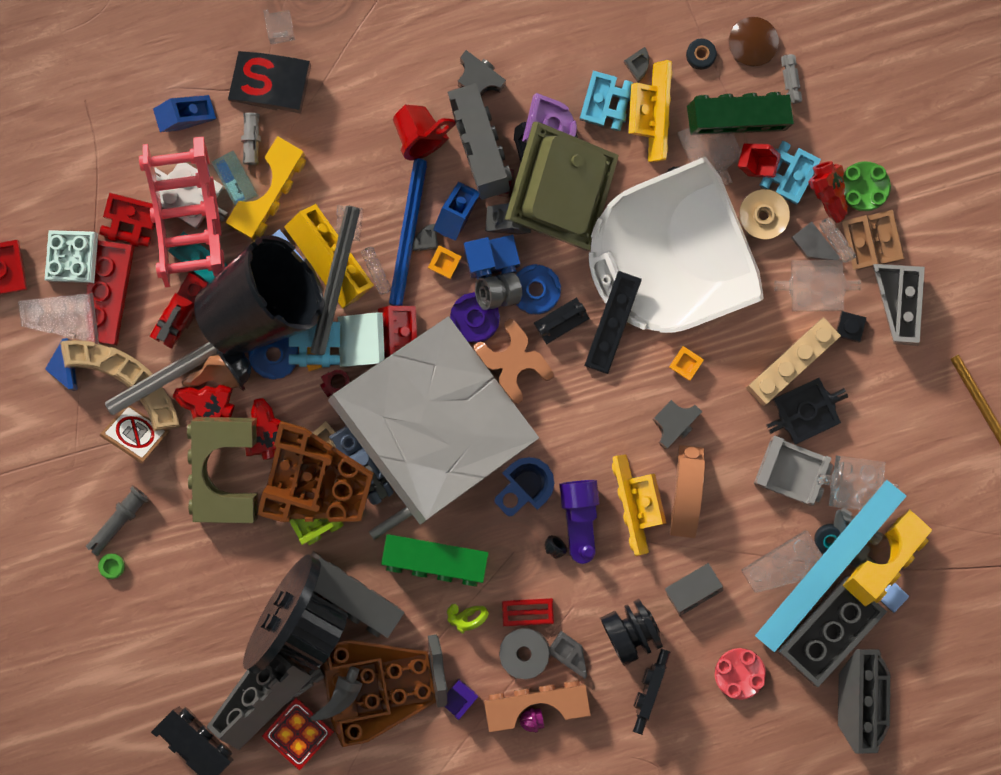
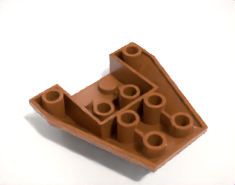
(393, 688)

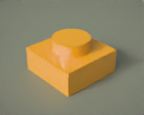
(444, 262)
(686, 363)

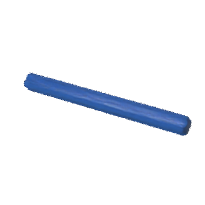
(408, 232)

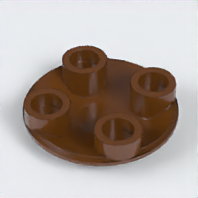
(753, 41)

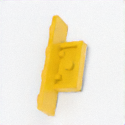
(651, 110)
(640, 503)

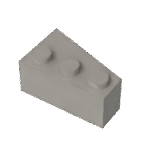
(902, 300)

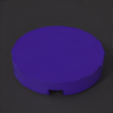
(472, 320)

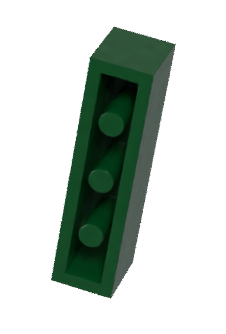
(739, 114)

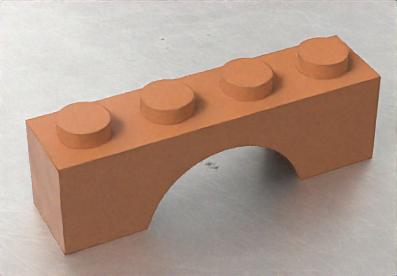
(568, 700)

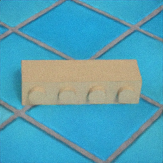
(793, 361)

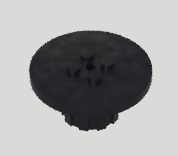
(296, 622)

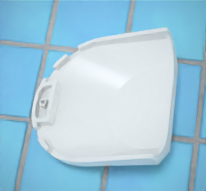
(682, 244)

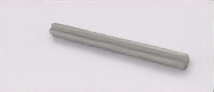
(160, 378)

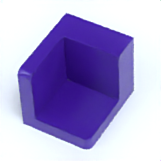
(460, 698)

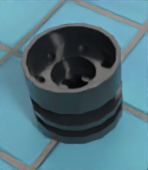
(631, 632)

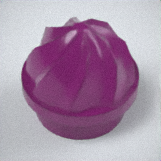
(532, 720)

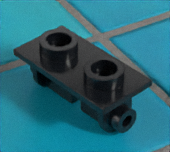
(561, 320)

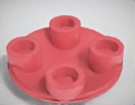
(740, 673)

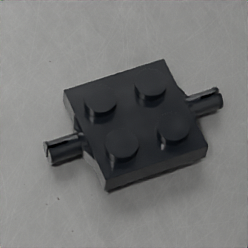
(806, 411)
(652, 679)

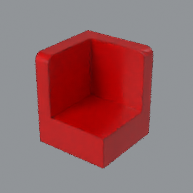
(759, 160)

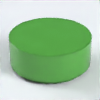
(111, 566)

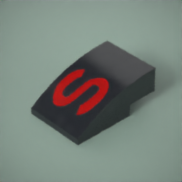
(270, 81)

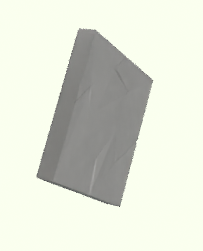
(433, 419)

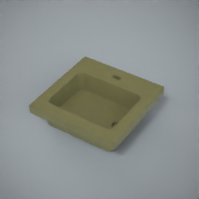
(561, 186)

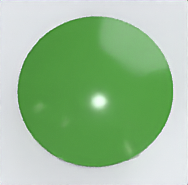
(866, 186)

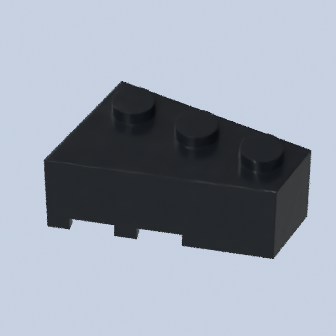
(193, 742)

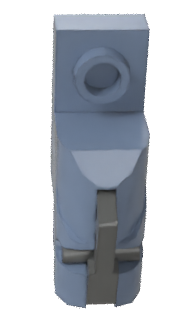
(349, 445)

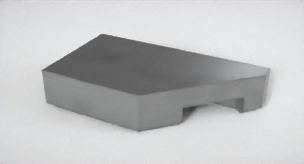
(814, 244)
(569, 653)

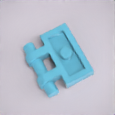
(598, 100)
(797, 175)
(305, 340)

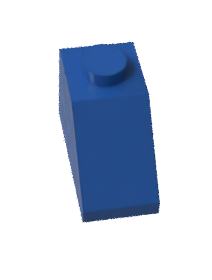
(184, 113)
(456, 211)

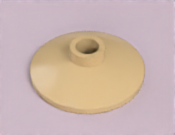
(773, 205)

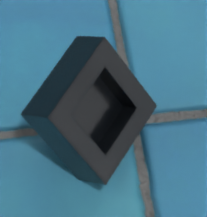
(851, 326)

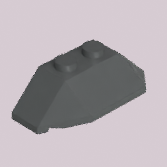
(864, 700)

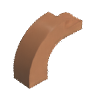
(688, 491)

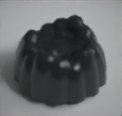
(555, 547)

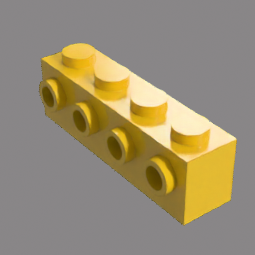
(312, 234)

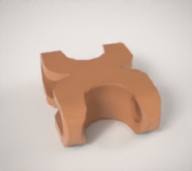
(513, 361)

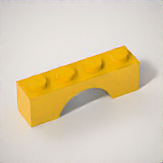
(251, 216)
(904, 537)

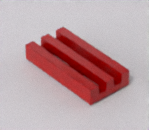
(549, 611)

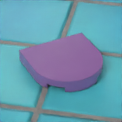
(551, 114)

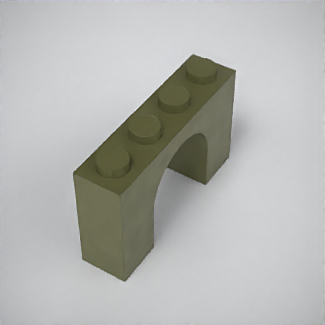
(207, 500)

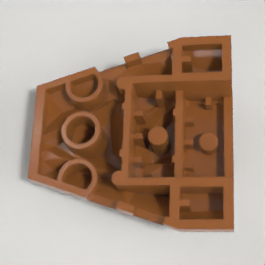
(313, 480)

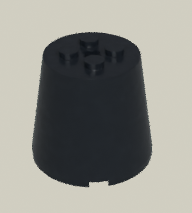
(259, 298)

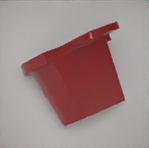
(420, 132)

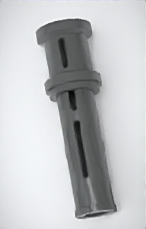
(124, 511)

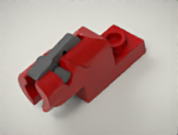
(179, 312)

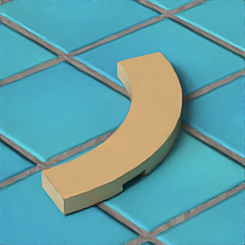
(126, 370)

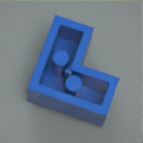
(491, 256)

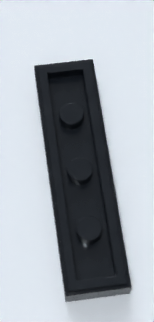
(613, 322)

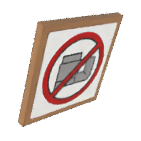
(133, 434)

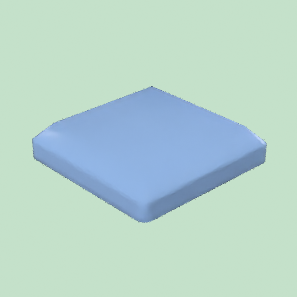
(895, 597)

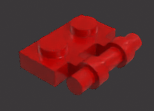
(131, 212)

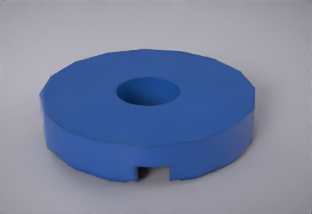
(551, 289)
(273, 369)

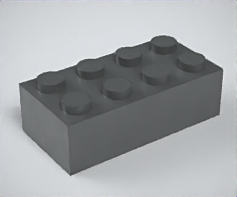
(830, 634)

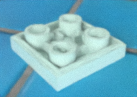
(71, 256)
(361, 339)

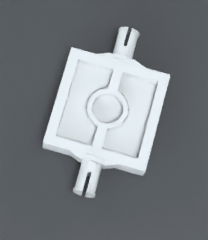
(187, 195)

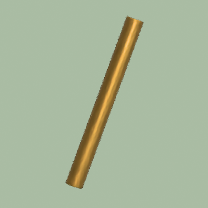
(977, 396)

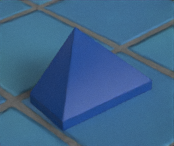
(56, 368)

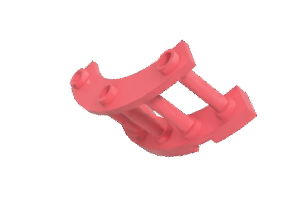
(207, 208)

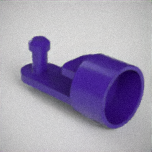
(580, 503)

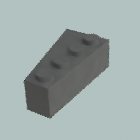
(480, 141)
(356, 599)
(257, 700)

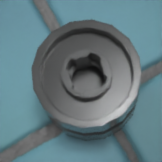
(498, 291)

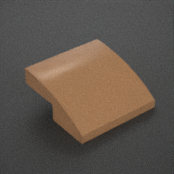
(874, 239)

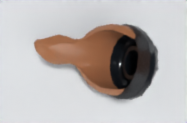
(222, 369)

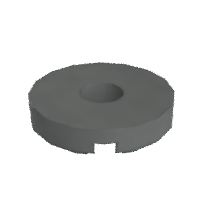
(510, 653)

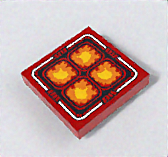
(296, 734)

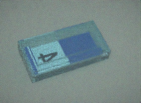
(234, 178)

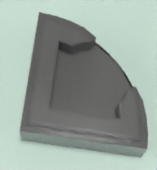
(638, 64)
(426, 239)

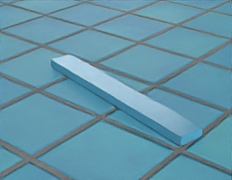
(830, 565)

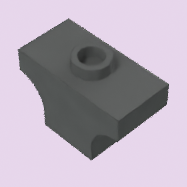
(480, 73)
(497, 224)
(675, 422)

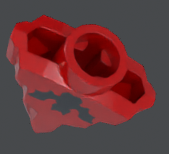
(830, 189)
(206, 401)
(266, 430)

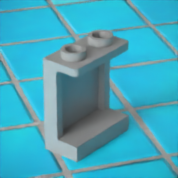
(793, 471)

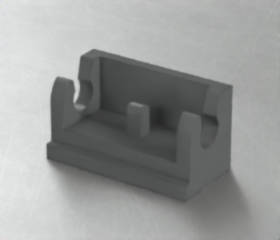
(694, 589)

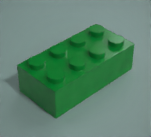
(434, 558)

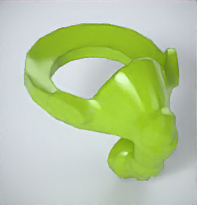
(461, 620)

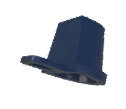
(529, 481)

